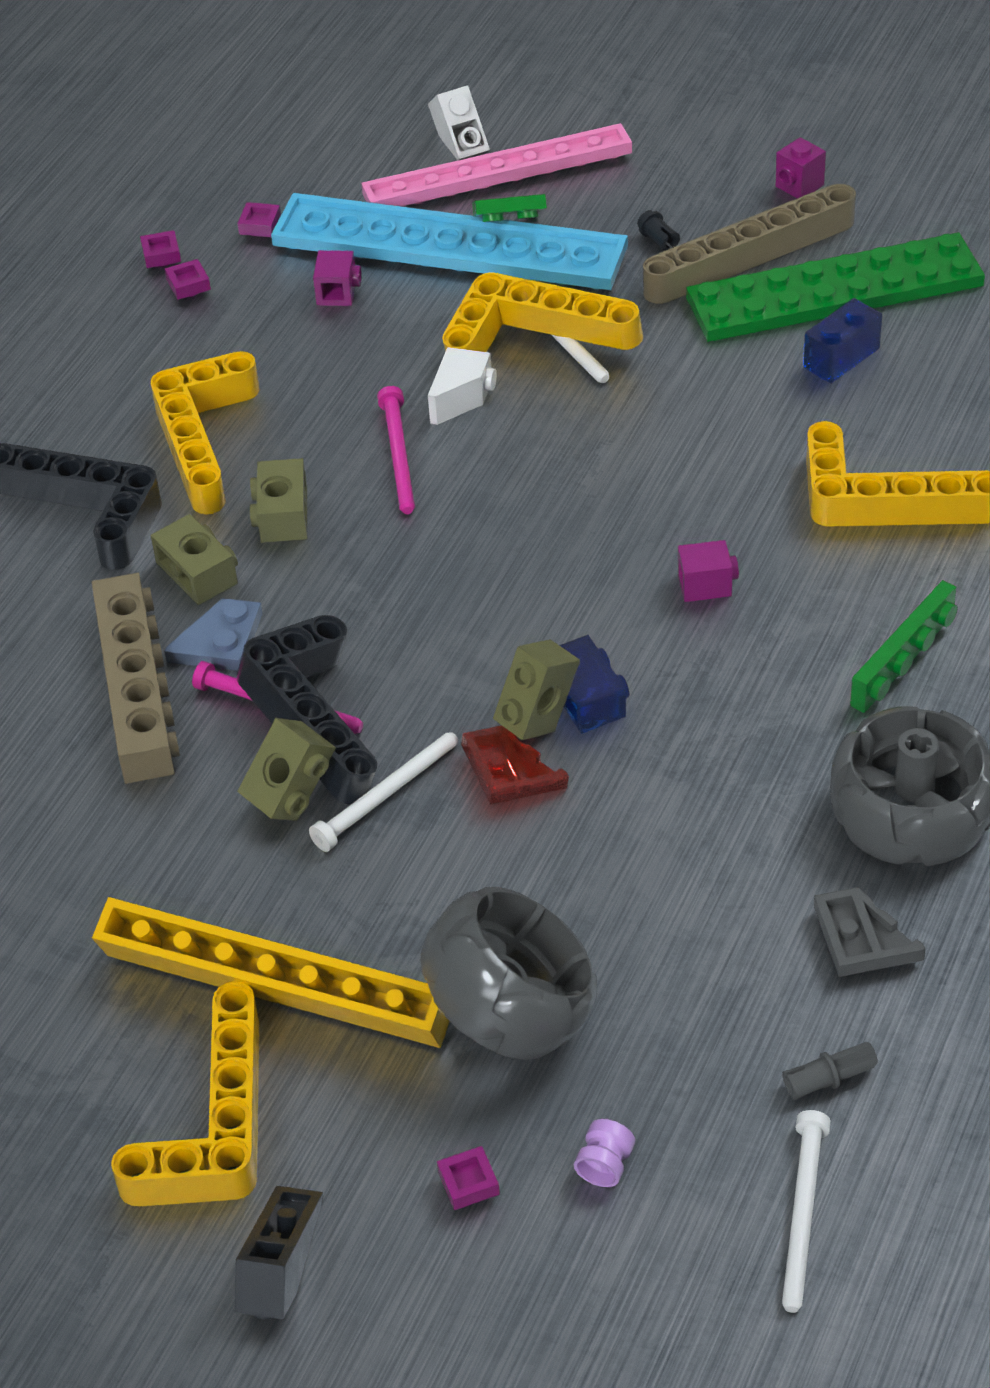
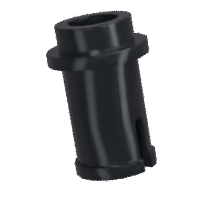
(652, 225)

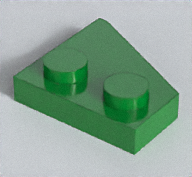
(524, 206)

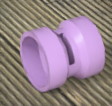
(605, 1150)

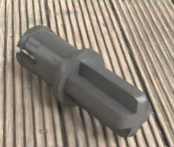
(829, 1070)

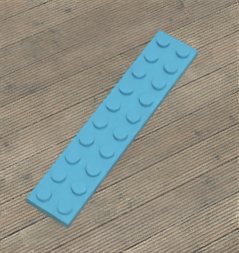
(451, 241)

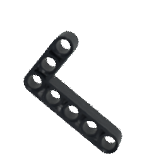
(120, 489)
(275, 679)

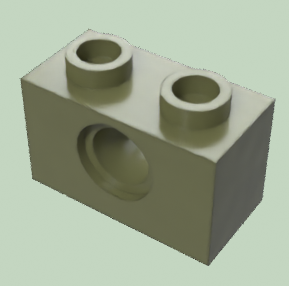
(280, 500)
(195, 559)
(536, 689)
(286, 769)

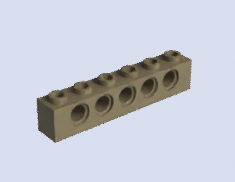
(133, 680)

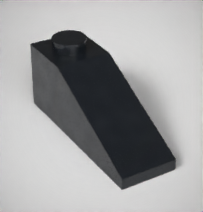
(276, 1253)

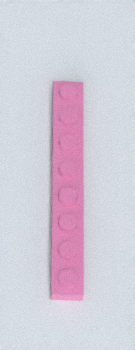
(499, 167)

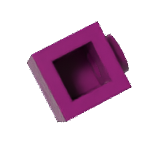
(800, 168)
(336, 278)
(706, 570)

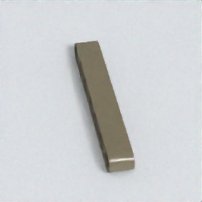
(749, 242)

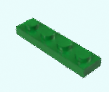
(900, 649)

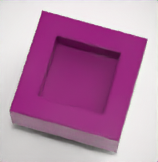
(258, 219)
(160, 249)
(187, 279)
(468, 1177)

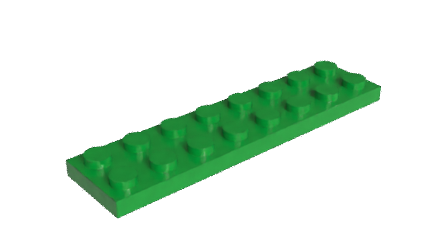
(822, 286)

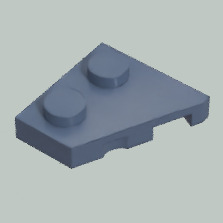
(217, 635)

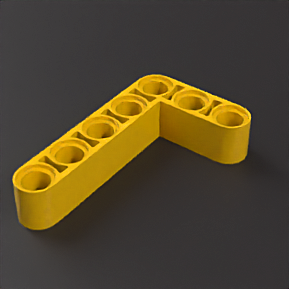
(541, 308)
(178, 399)
(887, 497)
(207, 1159)

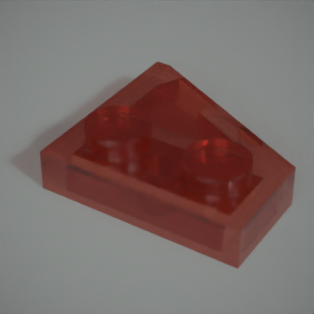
(509, 767)

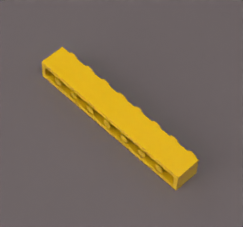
(272, 971)

